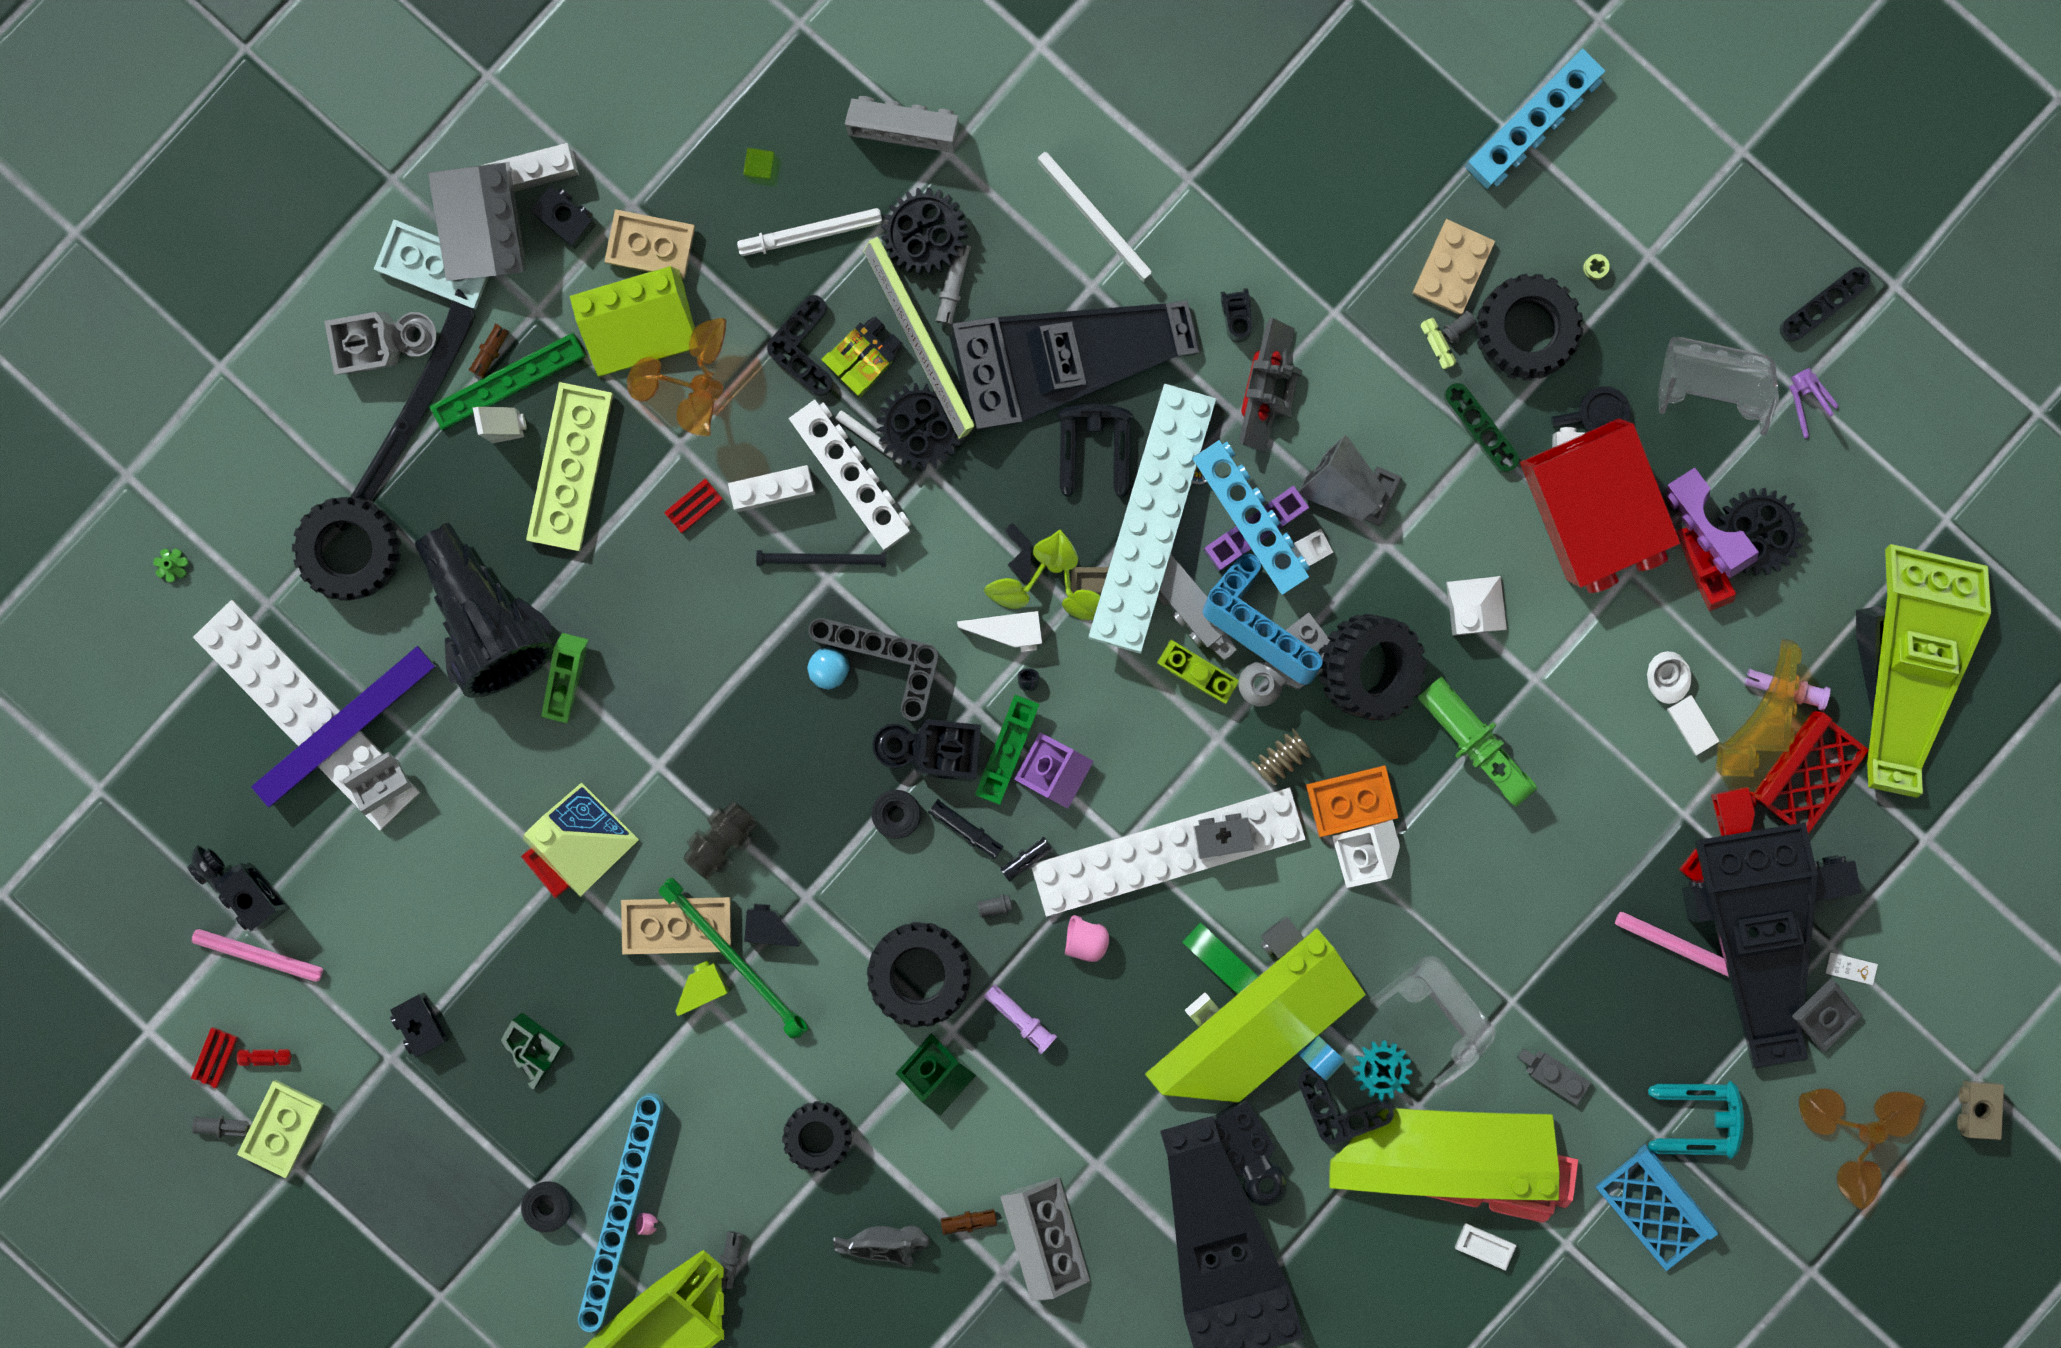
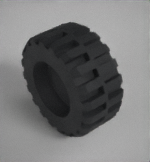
(1554, 301)
(310, 556)
(1402, 667)
(911, 1011)

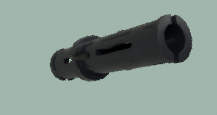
(966, 829)

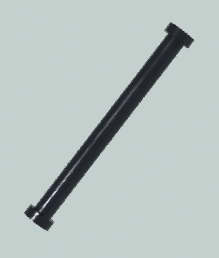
(812, 558)

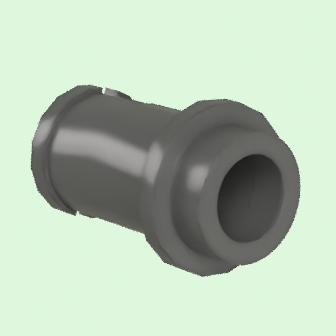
(1459, 327)
(995, 906)

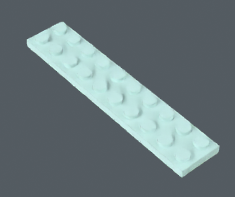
(1152, 519)

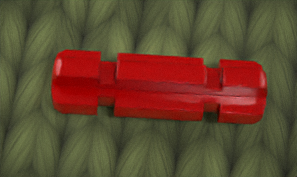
(264, 1057)

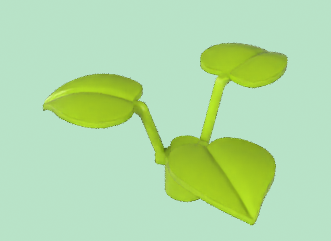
(1058, 555)

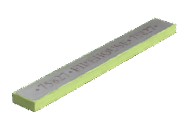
(918, 337)

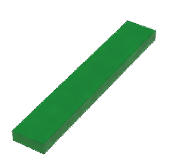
(508, 381)

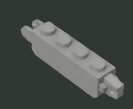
(1187, 602)

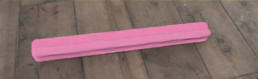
(1671, 942)
(257, 955)

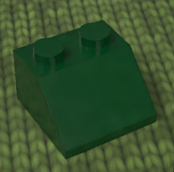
(935, 1074)

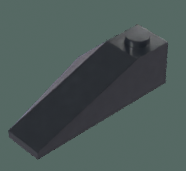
(1869, 640)

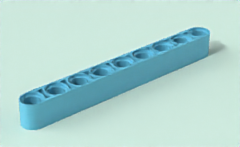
(612, 1222)

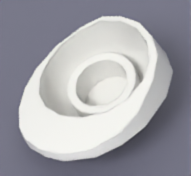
(1669, 677)

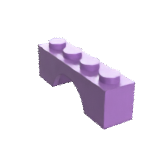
(1233, 544)
(1730, 549)

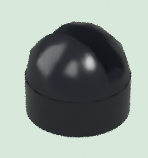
(1028, 674)

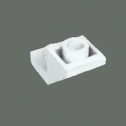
(1311, 547)

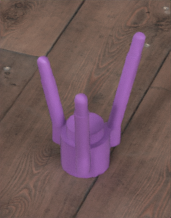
(1805, 383)

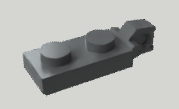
(1555, 1075)

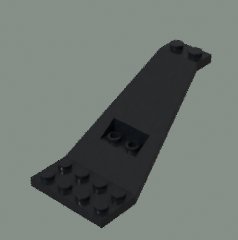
(1757, 884)
(1236, 1298)

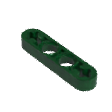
(1477, 431)

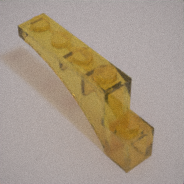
(1769, 724)

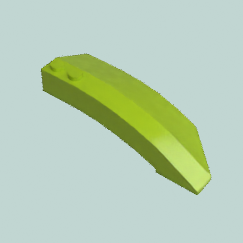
(1261, 1026)
(674, 1312)

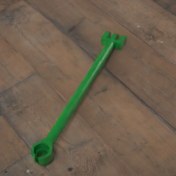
(794, 1024)

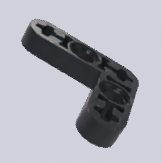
(792, 343)
(1341, 1120)

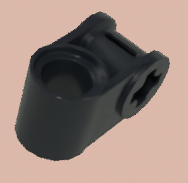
(1236, 309)

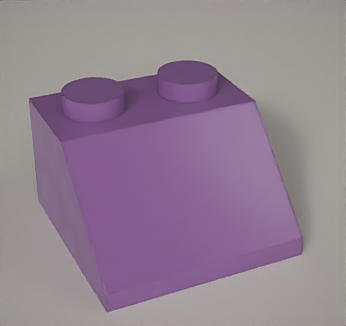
(1054, 770)

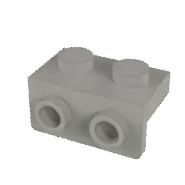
(377, 782)

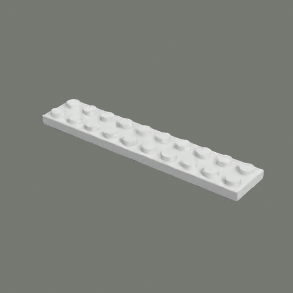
(289, 697)
(1159, 854)

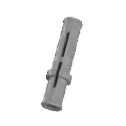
(952, 286)

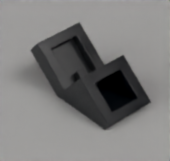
(1022, 562)

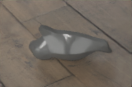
(884, 1244)

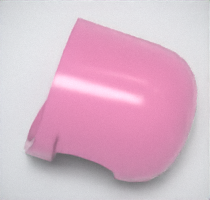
(1086, 940)

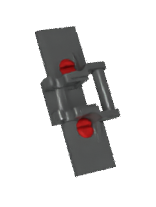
(1259, 402)

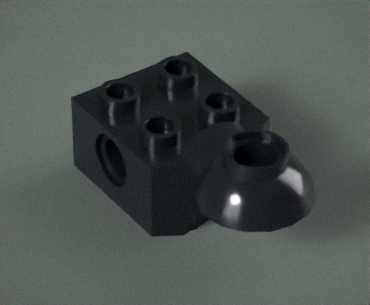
(935, 750)
(237, 887)
(1250, 1151)

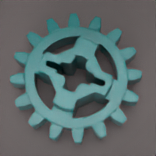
(1372, 1077)

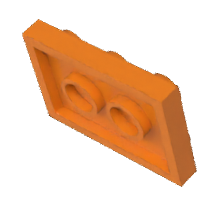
(1351, 801)

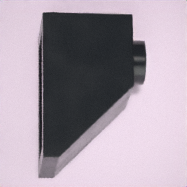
(768, 927)

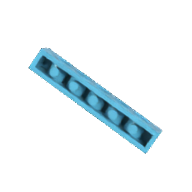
(1581, 67)
(1283, 578)

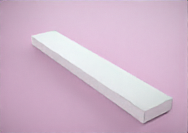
(1094, 217)

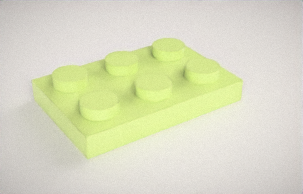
(280, 1129)

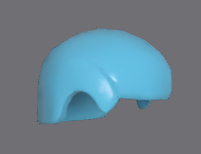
(828, 667)

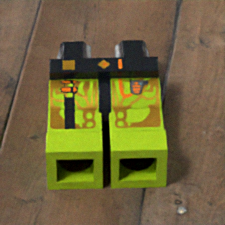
(863, 347)

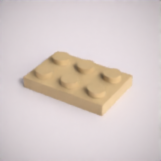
(649, 242)
(1453, 267)

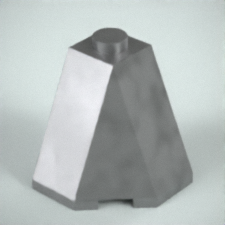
(1344, 482)

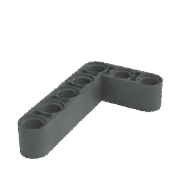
(886, 652)

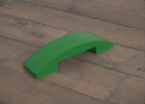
(1007, 749)
(1219, 958)

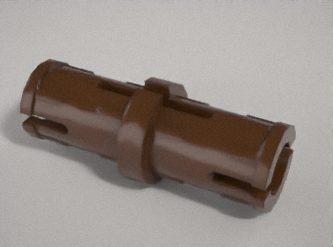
(489, 350)
(968, 1222)

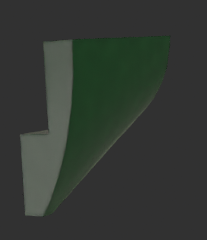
(531, 1047)

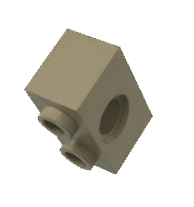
(1990, 1122)

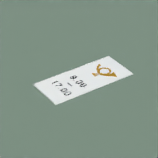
(1851, 968)

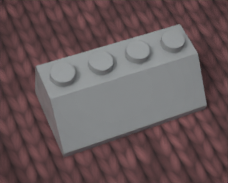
(902, 124)
(1045, 1239)

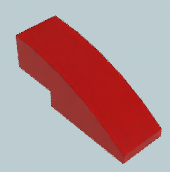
(1712, 584)

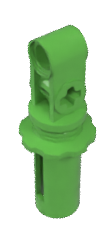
(1476, 741)

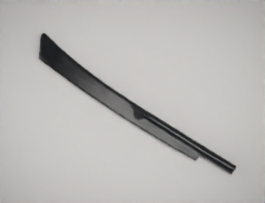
(444, 353)

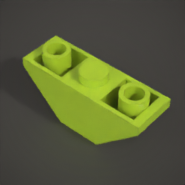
(1197, 672)

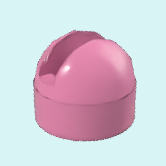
(645, 1224)

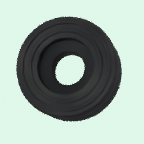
(911, 814)
(546, 1222)

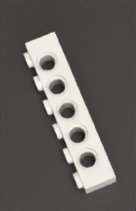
(805, 422)

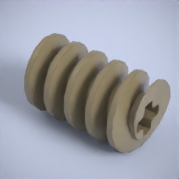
(1282, 758)

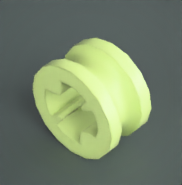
(1597, 258)

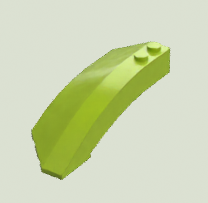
(1453, 1156)

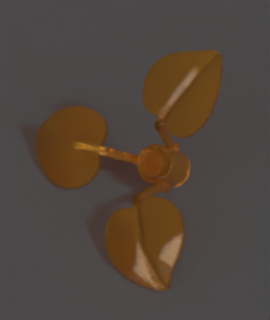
(696, 411)
(1898, 1116)

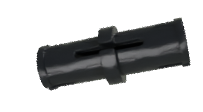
(1026, 859)

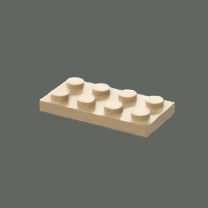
(658, 928)

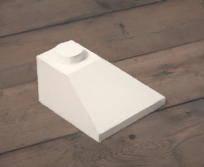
(1476, 605)
(1367, 853)

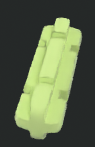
(1438, 343)

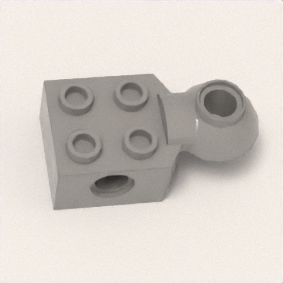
(376, 341)
(1305, 630)

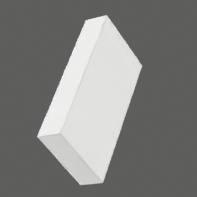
(1693, 725)
(1485, 1246)

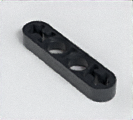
(1826, 306)

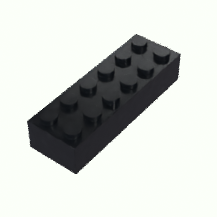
(1835, 879)

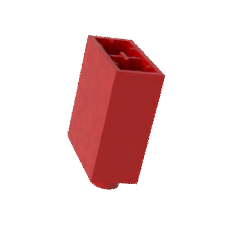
(1601, 505)

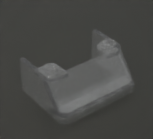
(1721, 375)
(1433, 978)

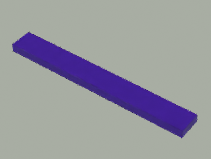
(343, 726)

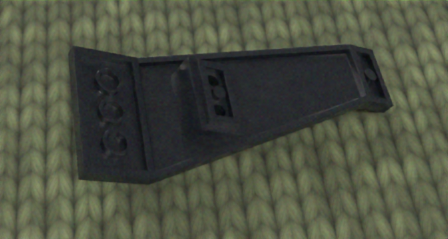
(1015, 368)

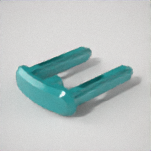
(1732, 1119)

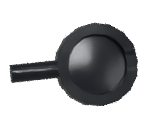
(1597, 409)

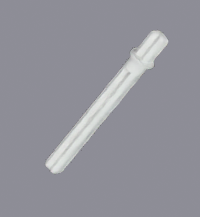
(809, 232)

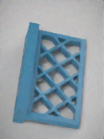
(1676, 1194)

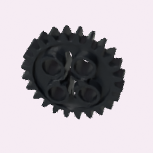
(933, 253)
(904, 407)
(1749, 510)

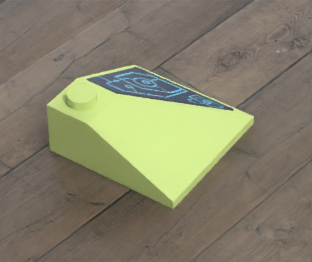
(580, 839)

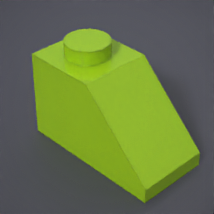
(702, 987)

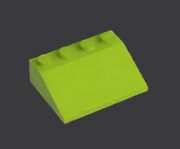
(634, 320)

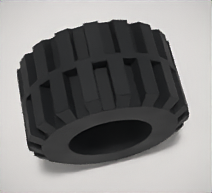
(817, 1160)

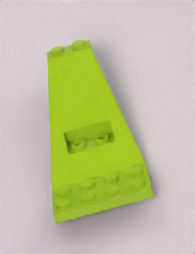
(1935, 609)

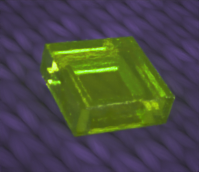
(758, 163)

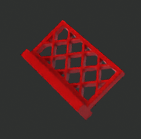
(1789, 764)

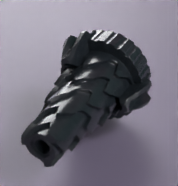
(489, 638)

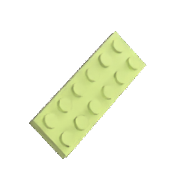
(569, 466)

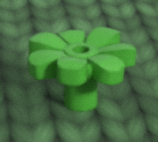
(171, 565)

